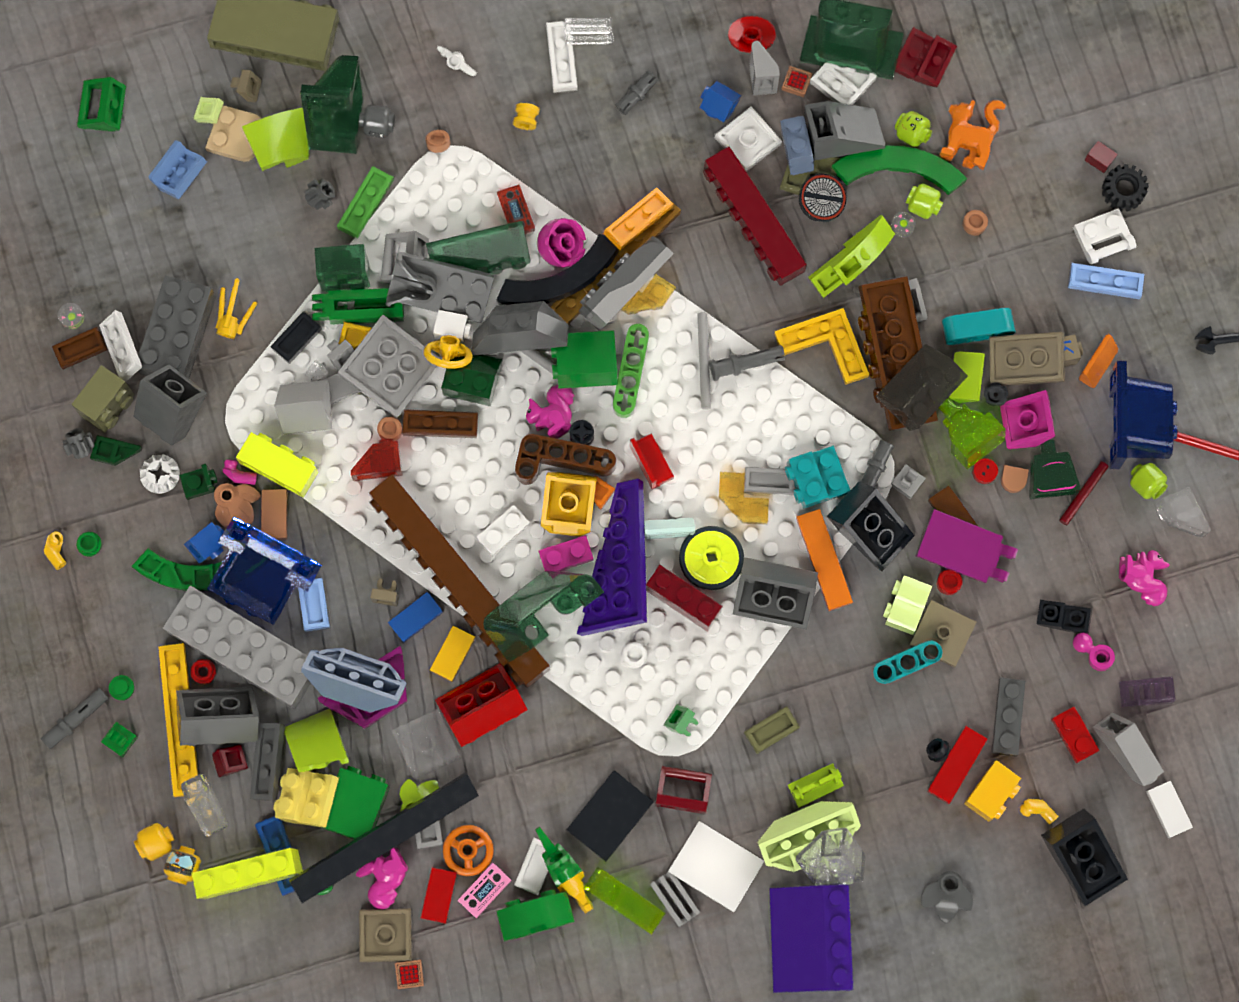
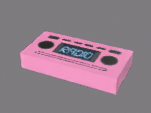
(484, 890)

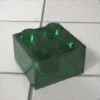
(342, 267)

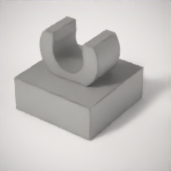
(339, 353)
(907, 481)

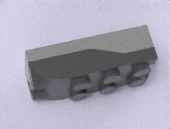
(619, 287)

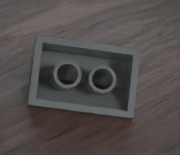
(775, 593)
(217, 716)

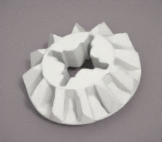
(165, 482)

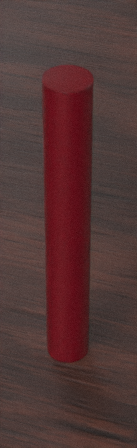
(1083, 493)

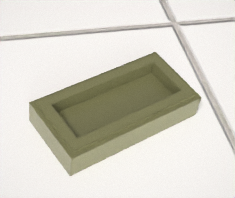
(771, 730)

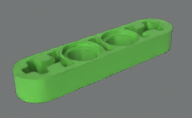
(630, 370)

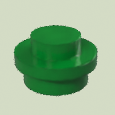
(89, 544)
(121, 687)

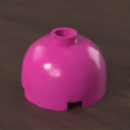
(561, 242)

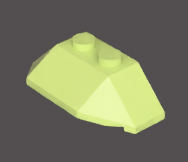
(795, 831)

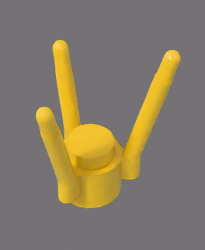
(227, 325)

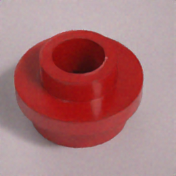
(197, 666)

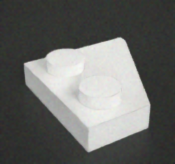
(841, 84)

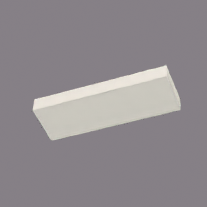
(561, 58)
(120, 345)

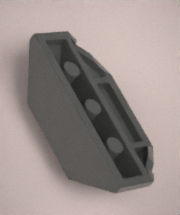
(520, 329)

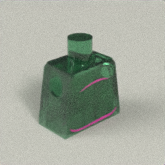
(1052, 473)

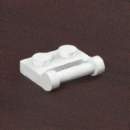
(1102, 229)

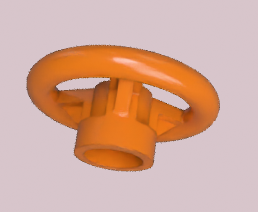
(459, 845)

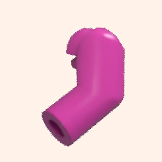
(237, 476)

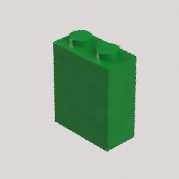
(586, 360)
(356, 803)

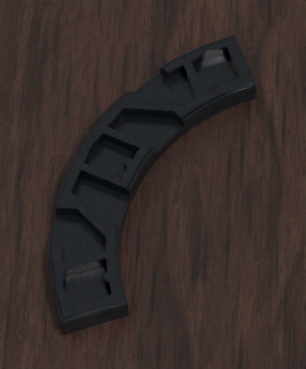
(564, 283)

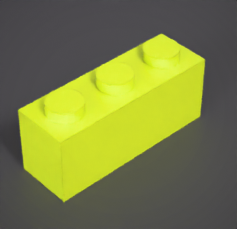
(277, 463)

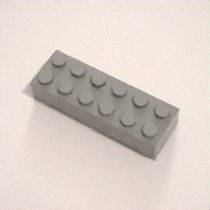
(239, 646)

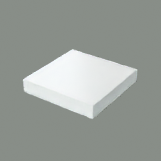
(749, 138)

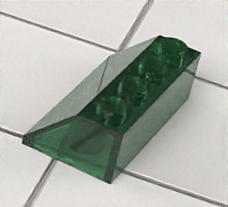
(484, 250)

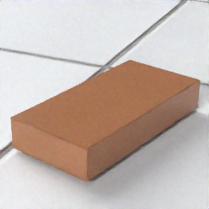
(274, 513)

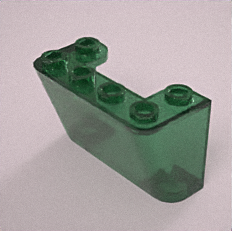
(509, 620)

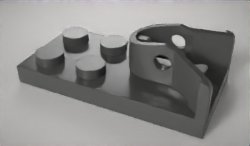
(439, 286)

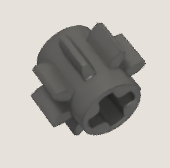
(319, 194)
(78, 443)

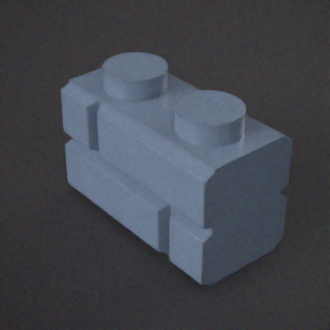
(797, 145)

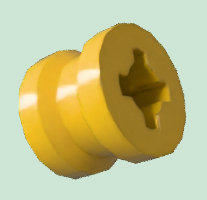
(526, 116)

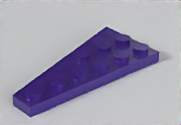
(620, 565)

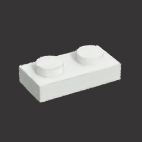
(503, 530)

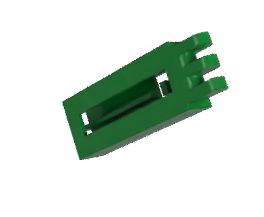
(368, 308)

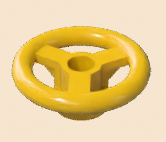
(448, 348)

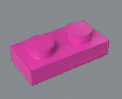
(566, 554)

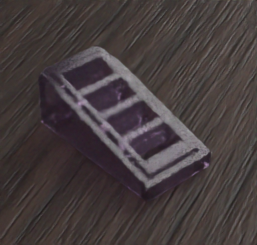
(1158, 700)

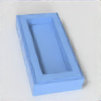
(314, 606)

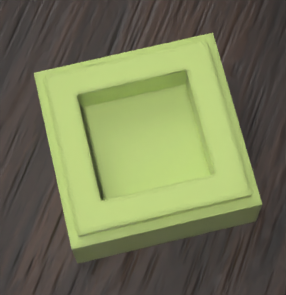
(208, 110)

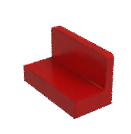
(651, 461)

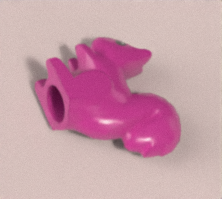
(556, 415)
(1139, 576)
(389, 875)

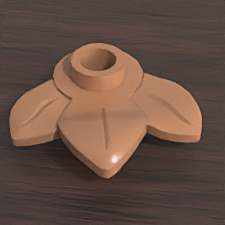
(237, 506)

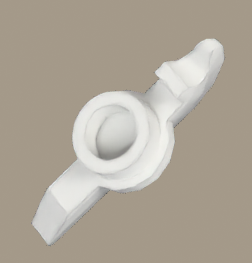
(456, 61)

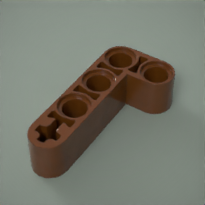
(566, 460)

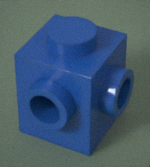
(719, 101)
(206, 543)

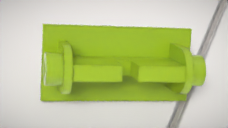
(816, 785)

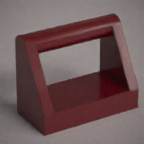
(683, 803)

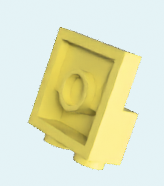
(305, 798)

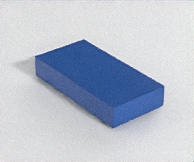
(415, 617)

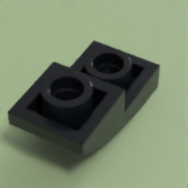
(1064, 617)

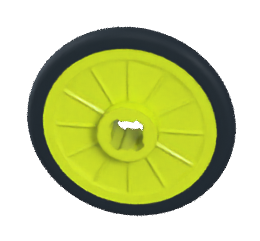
(706, 542)

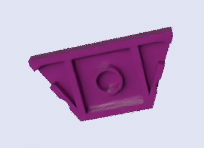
(364, 718)

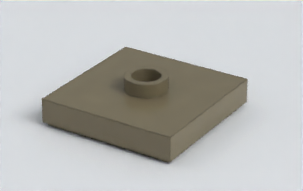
(947, 629)

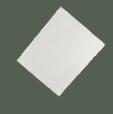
(716, 866)

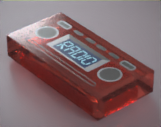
(515, 207)

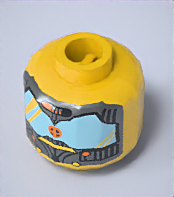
(181, 865)

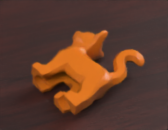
(969, 136)

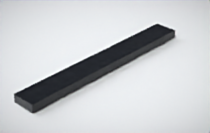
(383, 838)

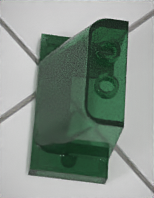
(853, 38)
(334, 107)

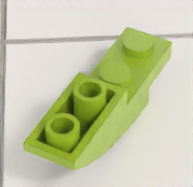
(854, 258)

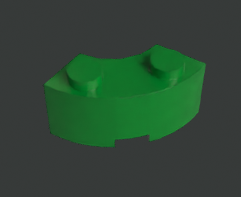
(535, 915)

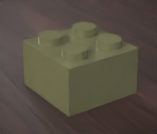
(103, 399)

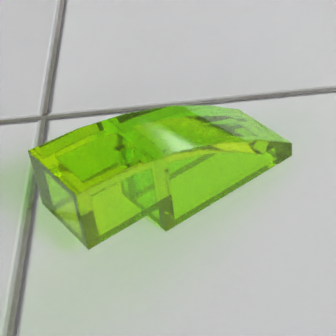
(624, 900)

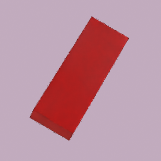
(957, 765)

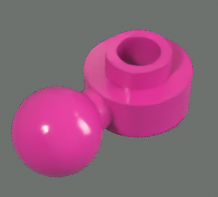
(1083, 643)

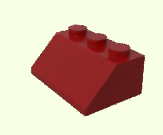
(481, 705)

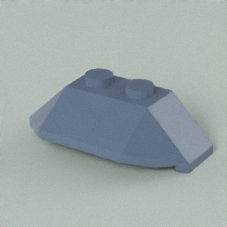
(353, 679)

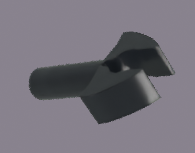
(1214, 340)

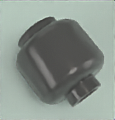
(377, 121)

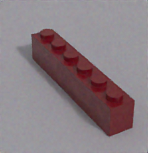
(754, 216)

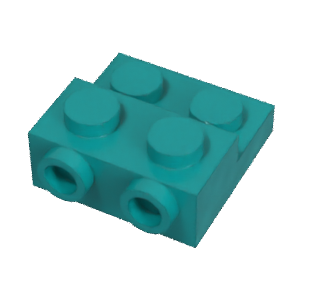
(817, 477)

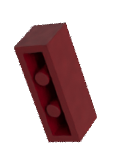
(683, 598)

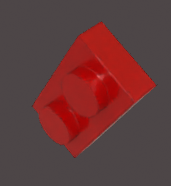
(1075, 734)

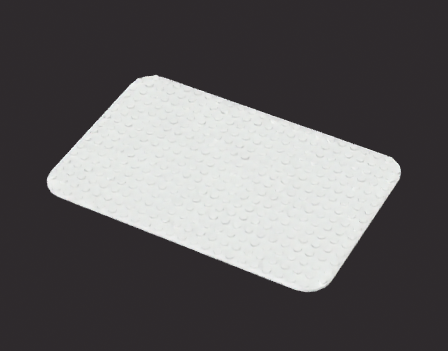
(471, 482)

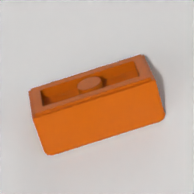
(1099, 362)

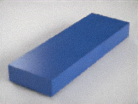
(275, 839)

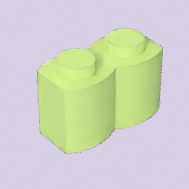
(907, 605)

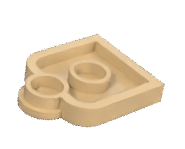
(228, 136)

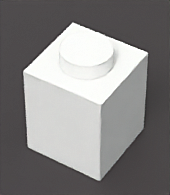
(452, 324)

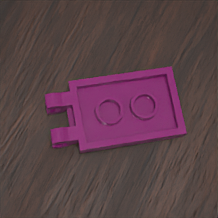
(964, 548)

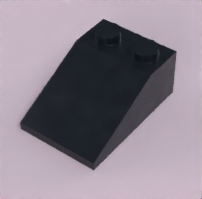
(871, 525)
(1084, 856)

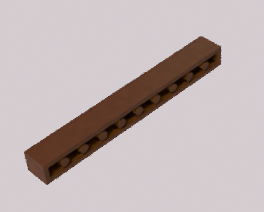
(449, 571)

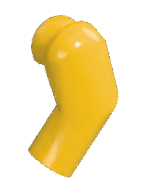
(52, 550)
(1038, 806)

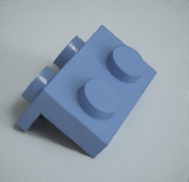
(176, 170)

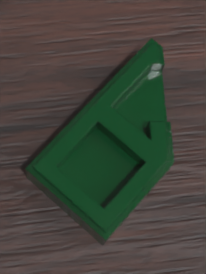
(113, 451)

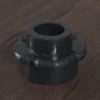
(989, 394)
(938, 750)

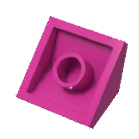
(1027, 420)

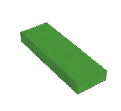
(365, 202)

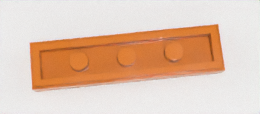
(824, 560)

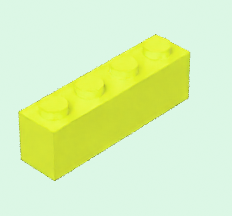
(247, 873)

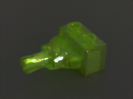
(971, 432)

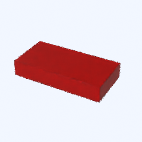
(438, 895)

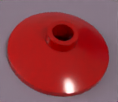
(750, 29)

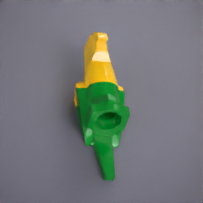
(564, 871)

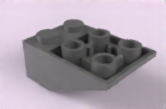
(842, 129)

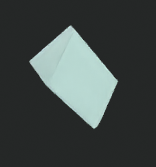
(669, 528)

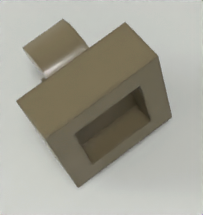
(247, 85)
(385, 596)

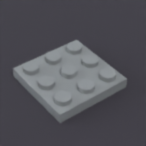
(388, 366)

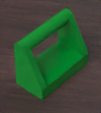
(110, 104)

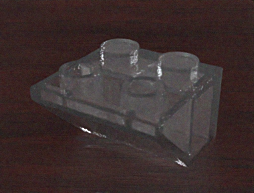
(832, 858)

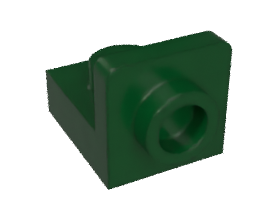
(198, 482)

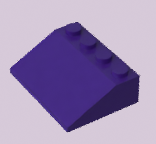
(811, 939)

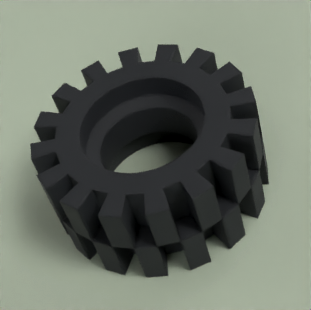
(1131, 175)

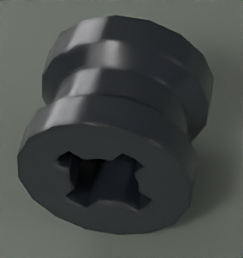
(582, 429)

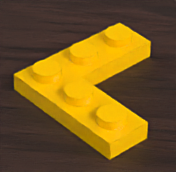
(832, 328)

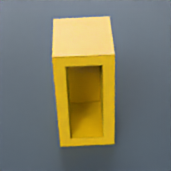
(993, 791)

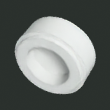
(634, 655)

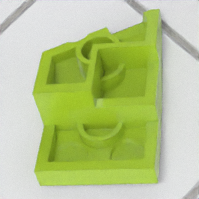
(279, 139)
(315, 742)

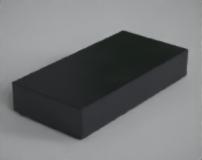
(296, 337)

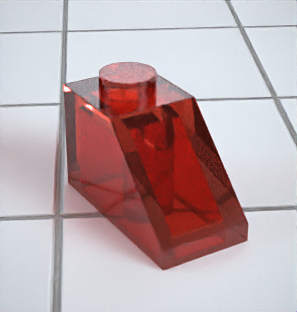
(379, 461)

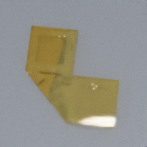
(652, 298)
(745, 509)

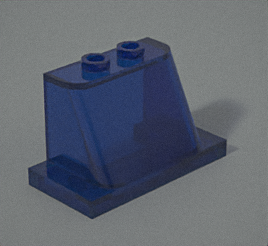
(1140, 417)
(260, 571)

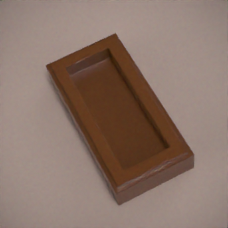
(79, 348)

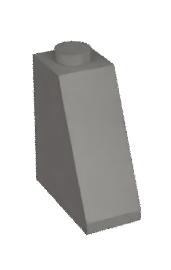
(1129, 748)

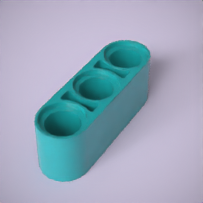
(978, 326)
(920, 661)

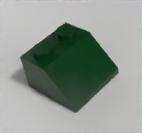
(473, 382)

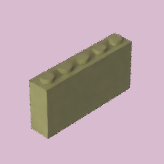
(275, 30)

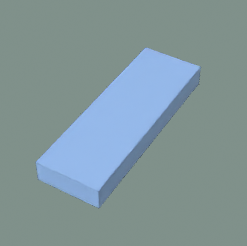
(1106, 281)

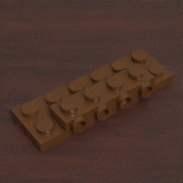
(890, 334)

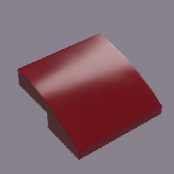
(925, 58)

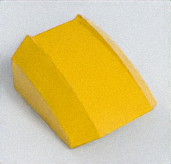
(568, 503)

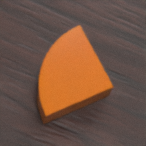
(602, 493)

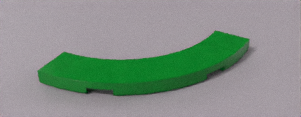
(902, 160)
(173, 574)

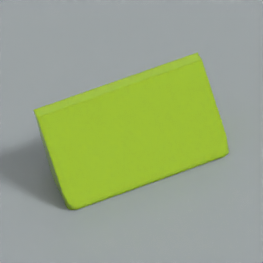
(970, 388)

